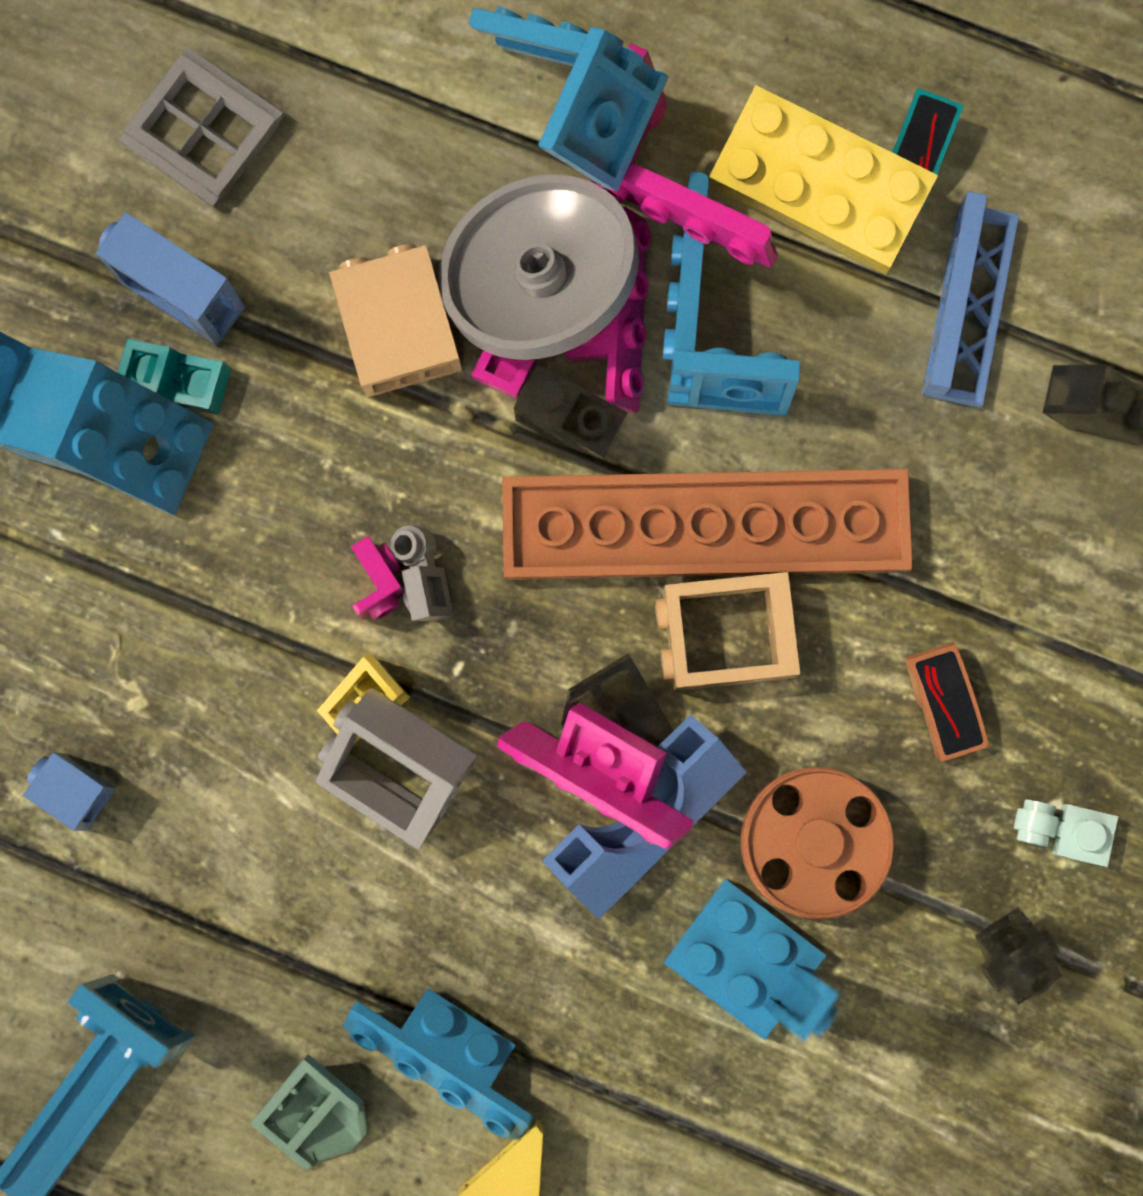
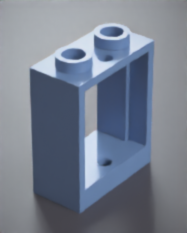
(170, 278)

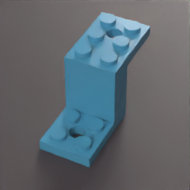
(97, 424)

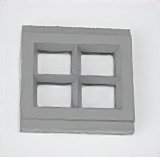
(175, 162)

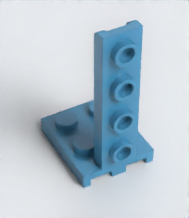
(603, 99)
(718, 375)
(754, 966)
(127, 1038)

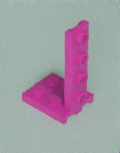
(698, 215)

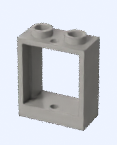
(410, 743)

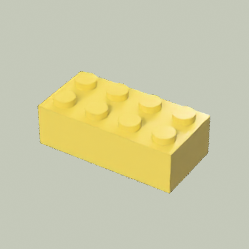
(821, 179)

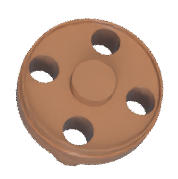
(817, 843)

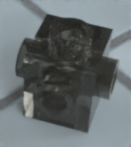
(1018, 956)

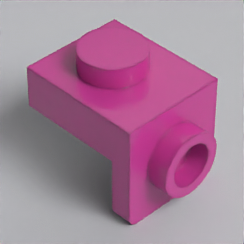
(380, 566)

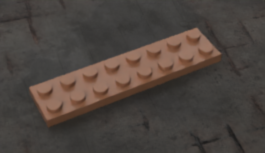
(706, 524)

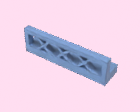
(957, 295)

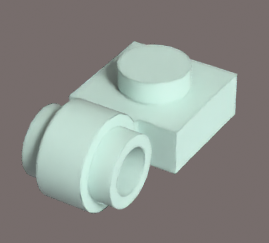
(1078, 831)

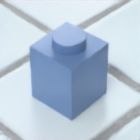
(68, 790)

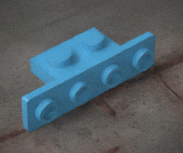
(449, 1054)

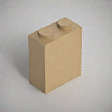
(394, 319)

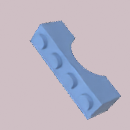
(608, 860)

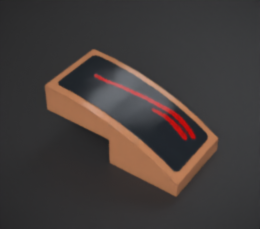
(947, 701)

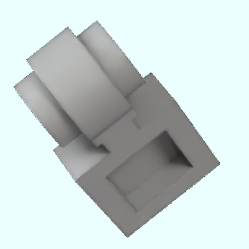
(424, 584)

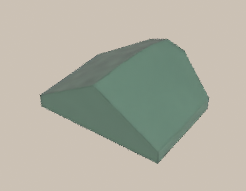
(312, 1116)

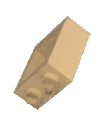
(780, 627)

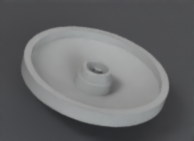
(538, 267)

